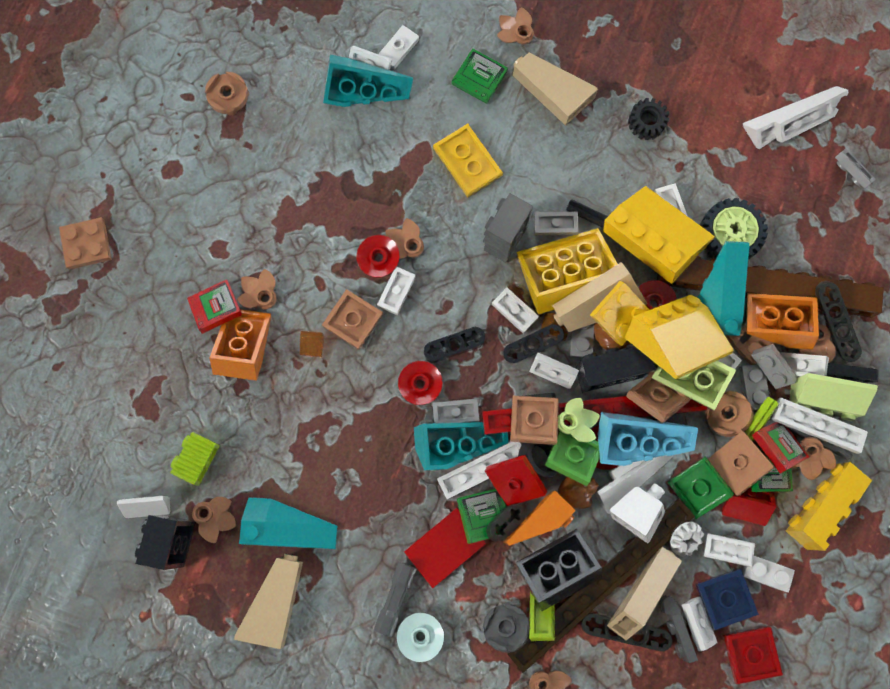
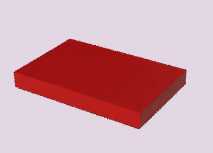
(442, 549)

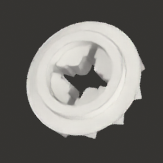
(685, 532)

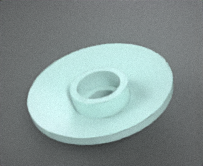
(412, 647)

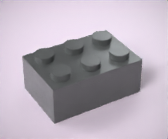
(507, 227)

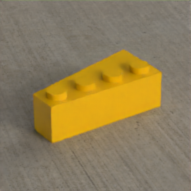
(828, 507)

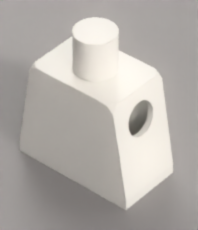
(640, 511)

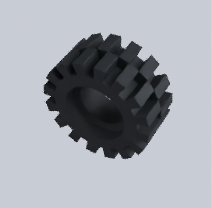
(654, 109)

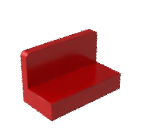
(751, 506)

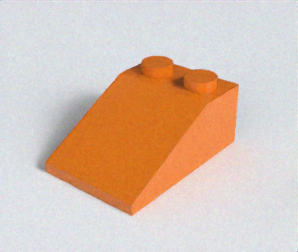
(783, 319)
(241, 346)
(546, 516)

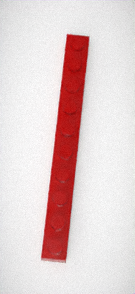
(500, 420)

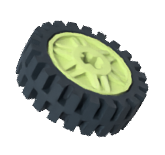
(735, 216)

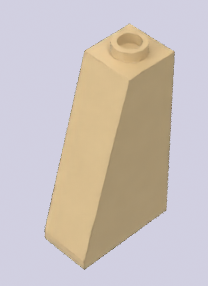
(553, 87)
(576, 308)
(644, 594)
(273, 605)

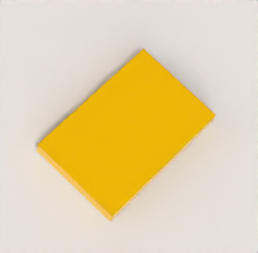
(467, 160)

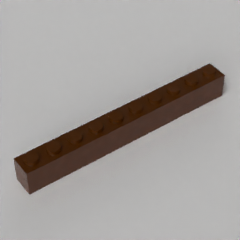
(859, 299)

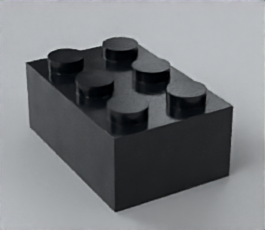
(613, 368)
(164, 542)
(559, 569)

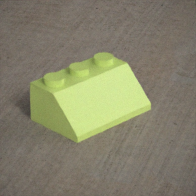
(701, 385)
(833, 395)

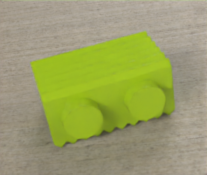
(194, 458)

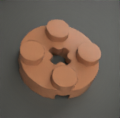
(232, 103)
(739, 422)

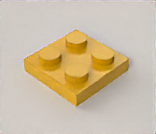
(617, 311)

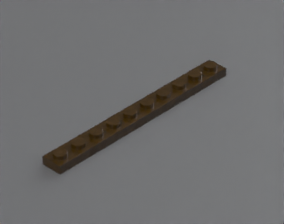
(614, 574)

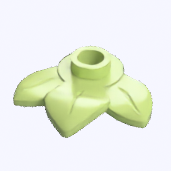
(580, 420)

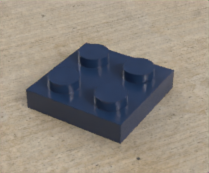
(726, 599)

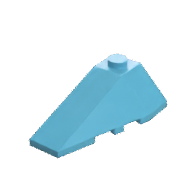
(634, 439)

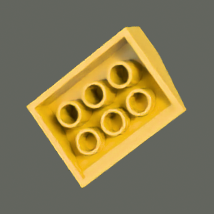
(657, 233)
(564, 266)
(679, 336)

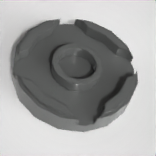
(506, 628)

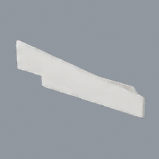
(794, 118)
(626, 478)

